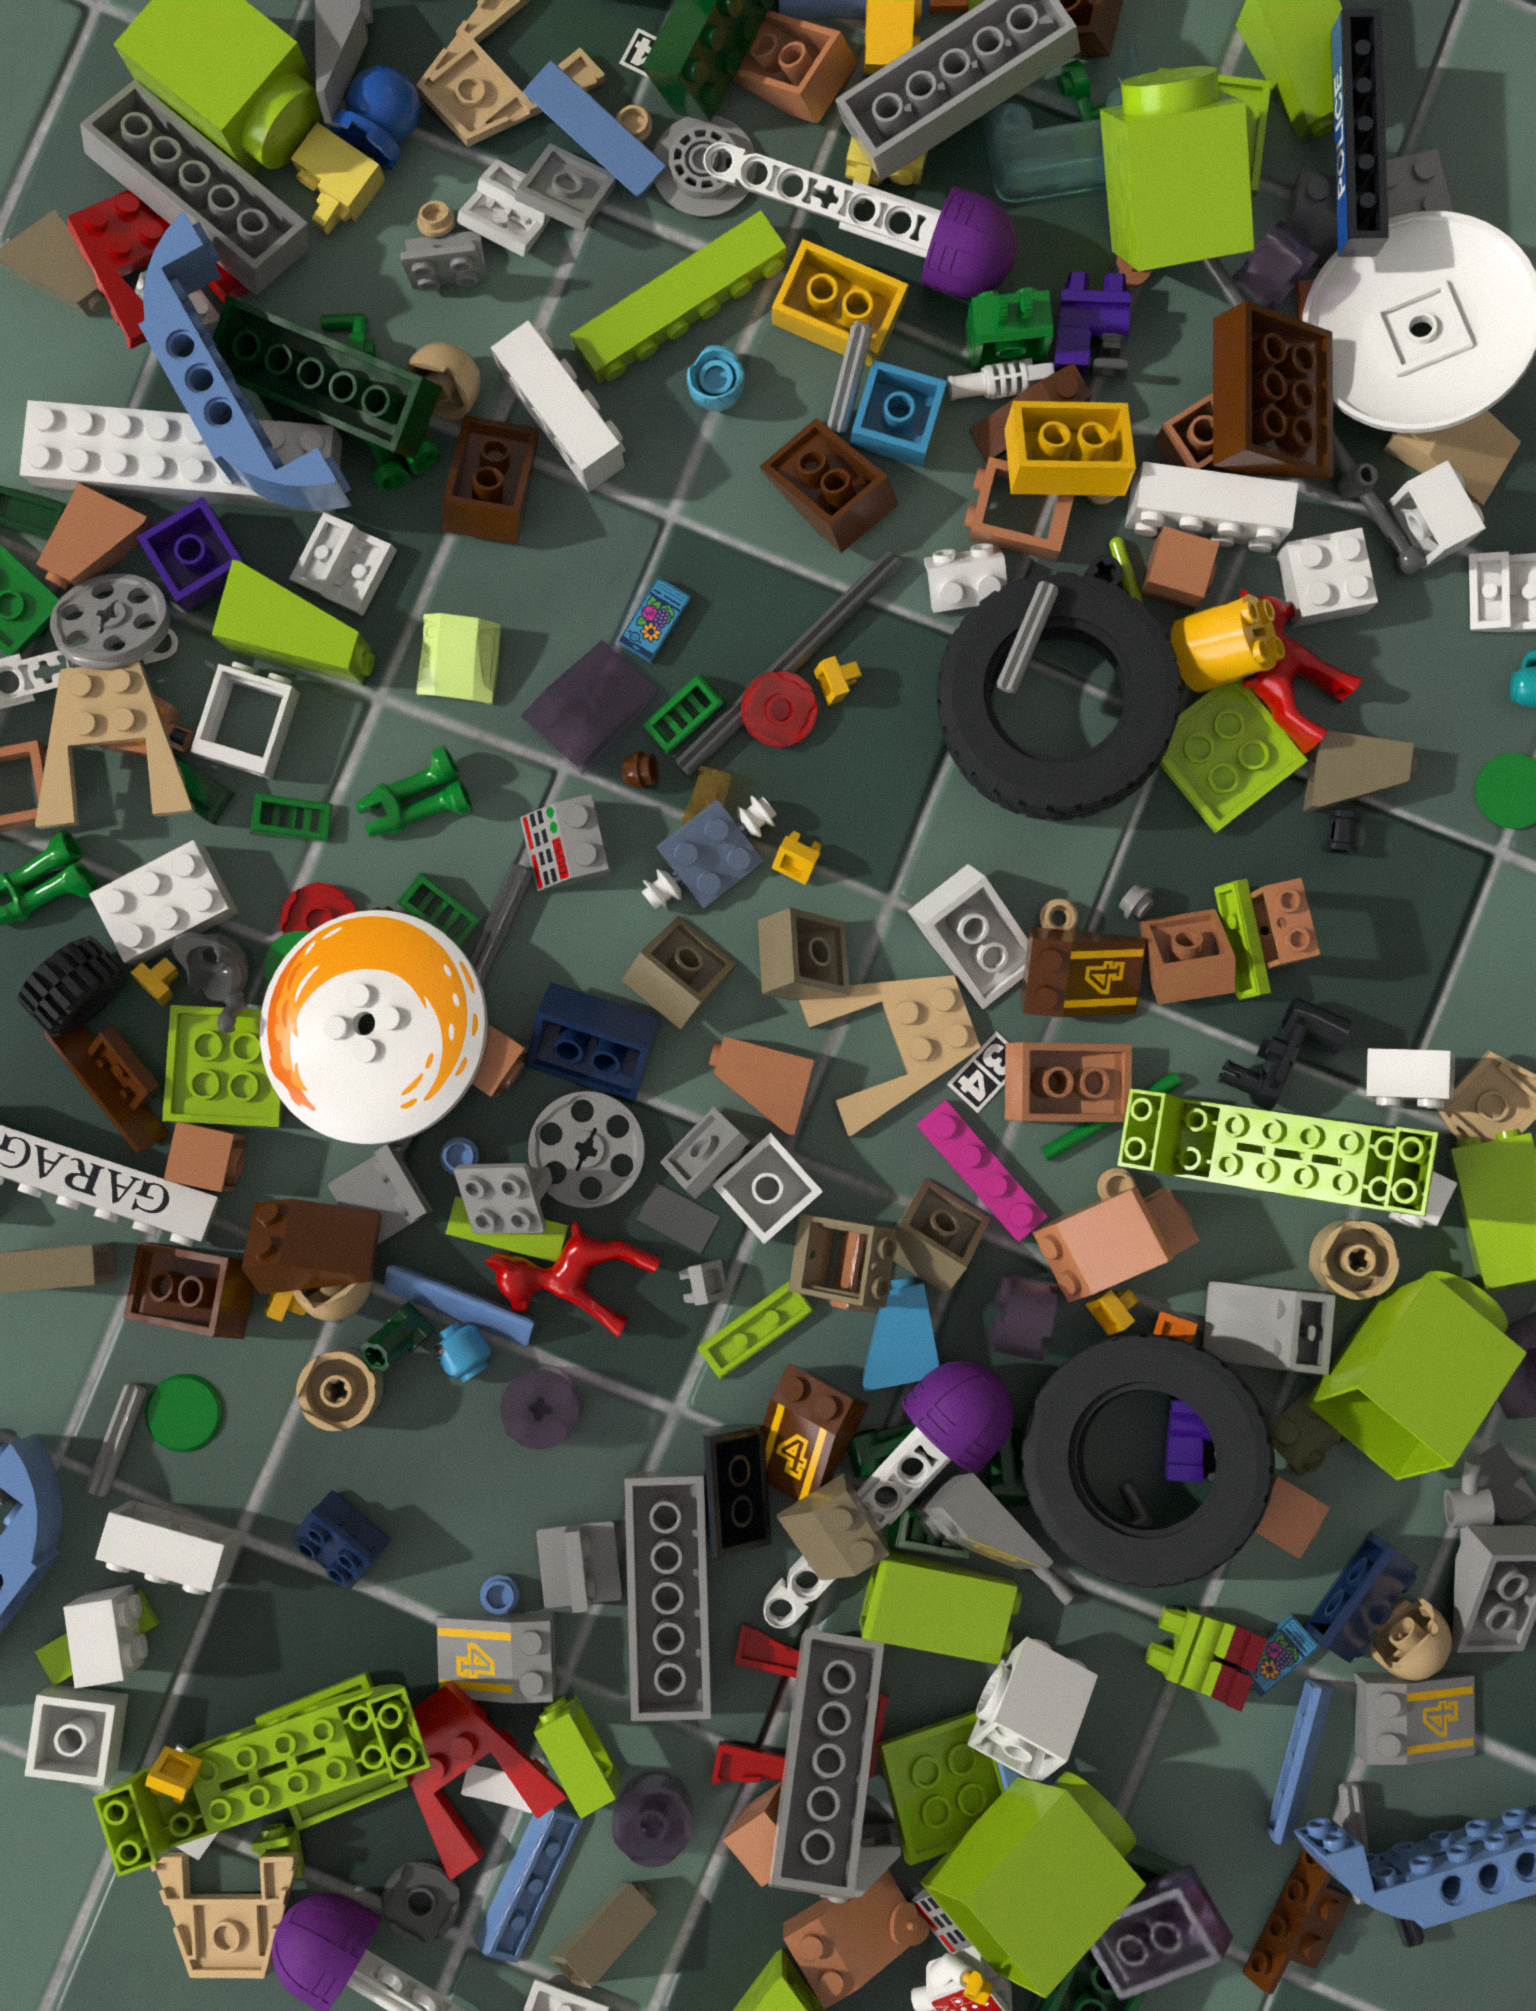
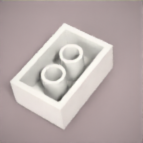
(162, 901)
(168, 1547)

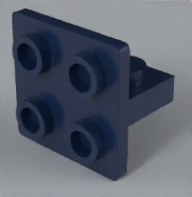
(340, 1540)

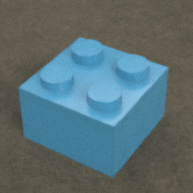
(897, 413)

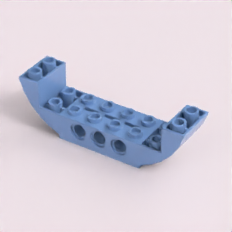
(207, 386)
(31, 1529)
(1437, 1876)

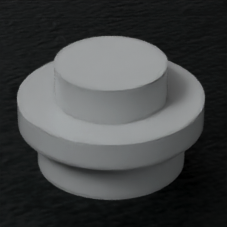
(1136, 902)

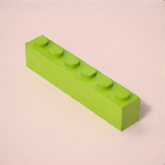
(679, 298)

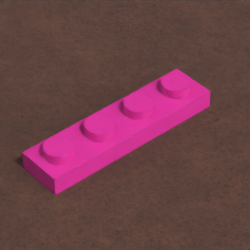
(981, 1171)

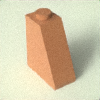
(90, 538)
(764, 1078)

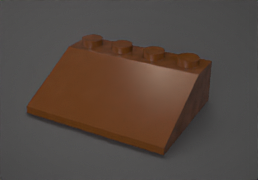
(1272, 394)

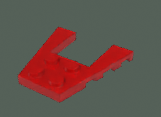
(119, 239)
(455, 1739)
(754, 1765)

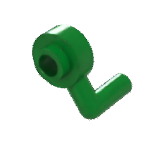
(1075, 85)
(358, 323)

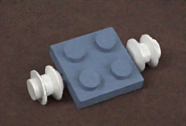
(709, 853)

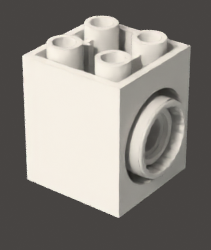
(1032, 1709)

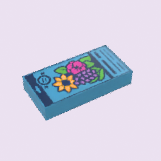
(654, 620)
(1284, 1650)

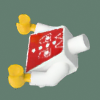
(962, 1984)

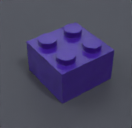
(192, 553)

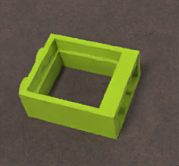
(577, 1755)

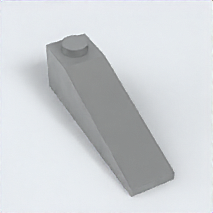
(339, 44)

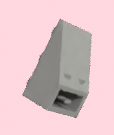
(1269, 1326)

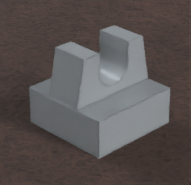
(706, 1282)

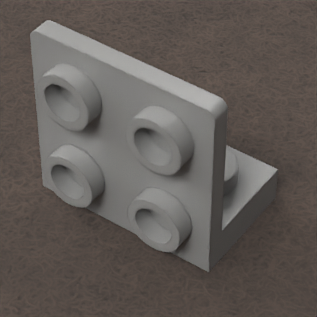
(444, 260)
(385, 1187)

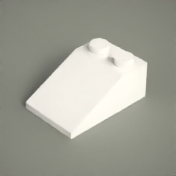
(973, 934)

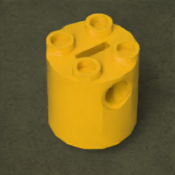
(1226, 643)

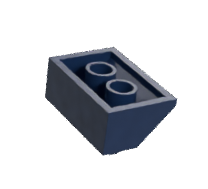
(592, 1041)
(1361, 1598)

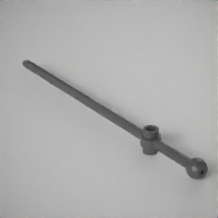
(1356, 479)

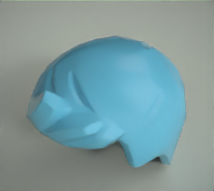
(716, 378)

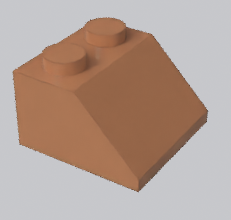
(1188, 956)

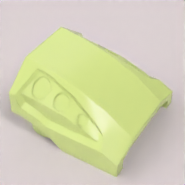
(459, 658)

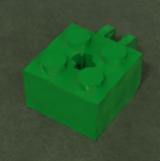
(1009, 327)

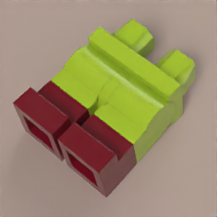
(1193, 1653)

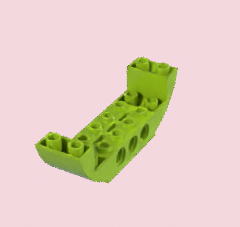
(1279, 1152)
(265, 1772)

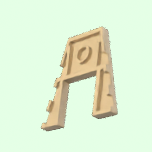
(474, 91)
(99, 710)
(928, 1028)
(1491, 1099)

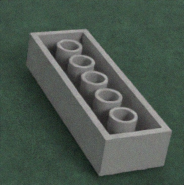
(955, 78)
(184, 172)
(668, 1595)
(827, 1765)

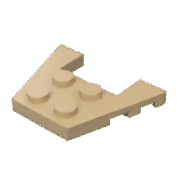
(227, 1931)

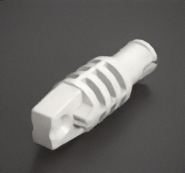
(999, 379)

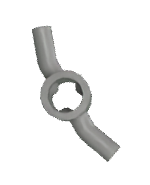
(1470, 1503)

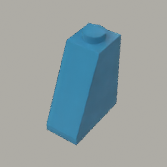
(902, 1339)

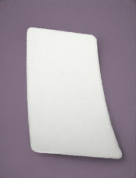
(492, 1786)

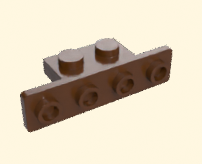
(114, 1081)
(1298, 1924)

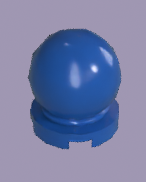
(378, 113)

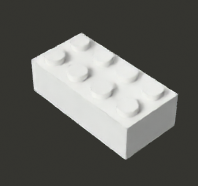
(558, 405)
(1212, 505)

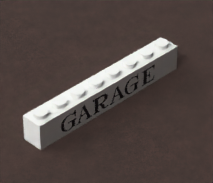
(105, 1186)

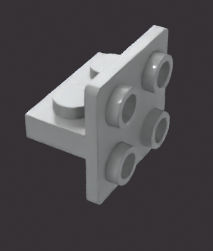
(503, 1196)
(579, 1565)

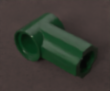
(400, 1334)
(872, 1447)
(1006, 1474)

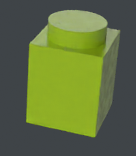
(225, 76)
(1177, 169)
(1419, 1374)
(1038, 1879)

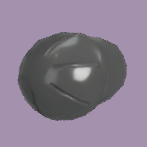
(217, 969)

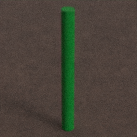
(1089, 1129)

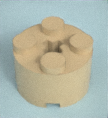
(1373, 1249)
(319, 1397)

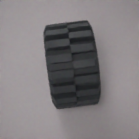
(72, 986)

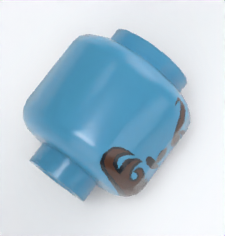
(462, 1351)

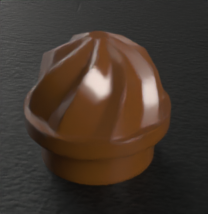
(640, 770)

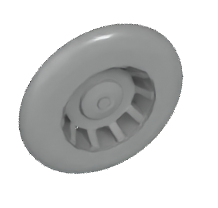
(690, 140)

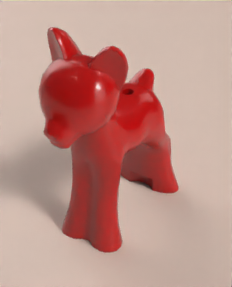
(1276, 685)
(521, 1278)

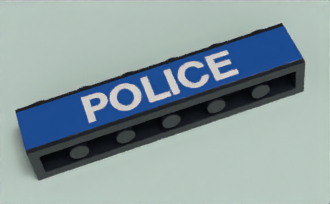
(1359, 133)

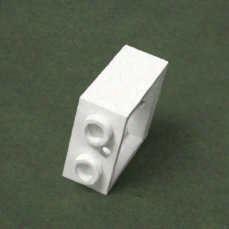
(224, 679)

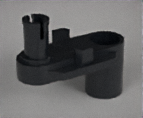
(1300, 1023)

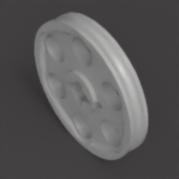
(110, 621)
(608, 1147)

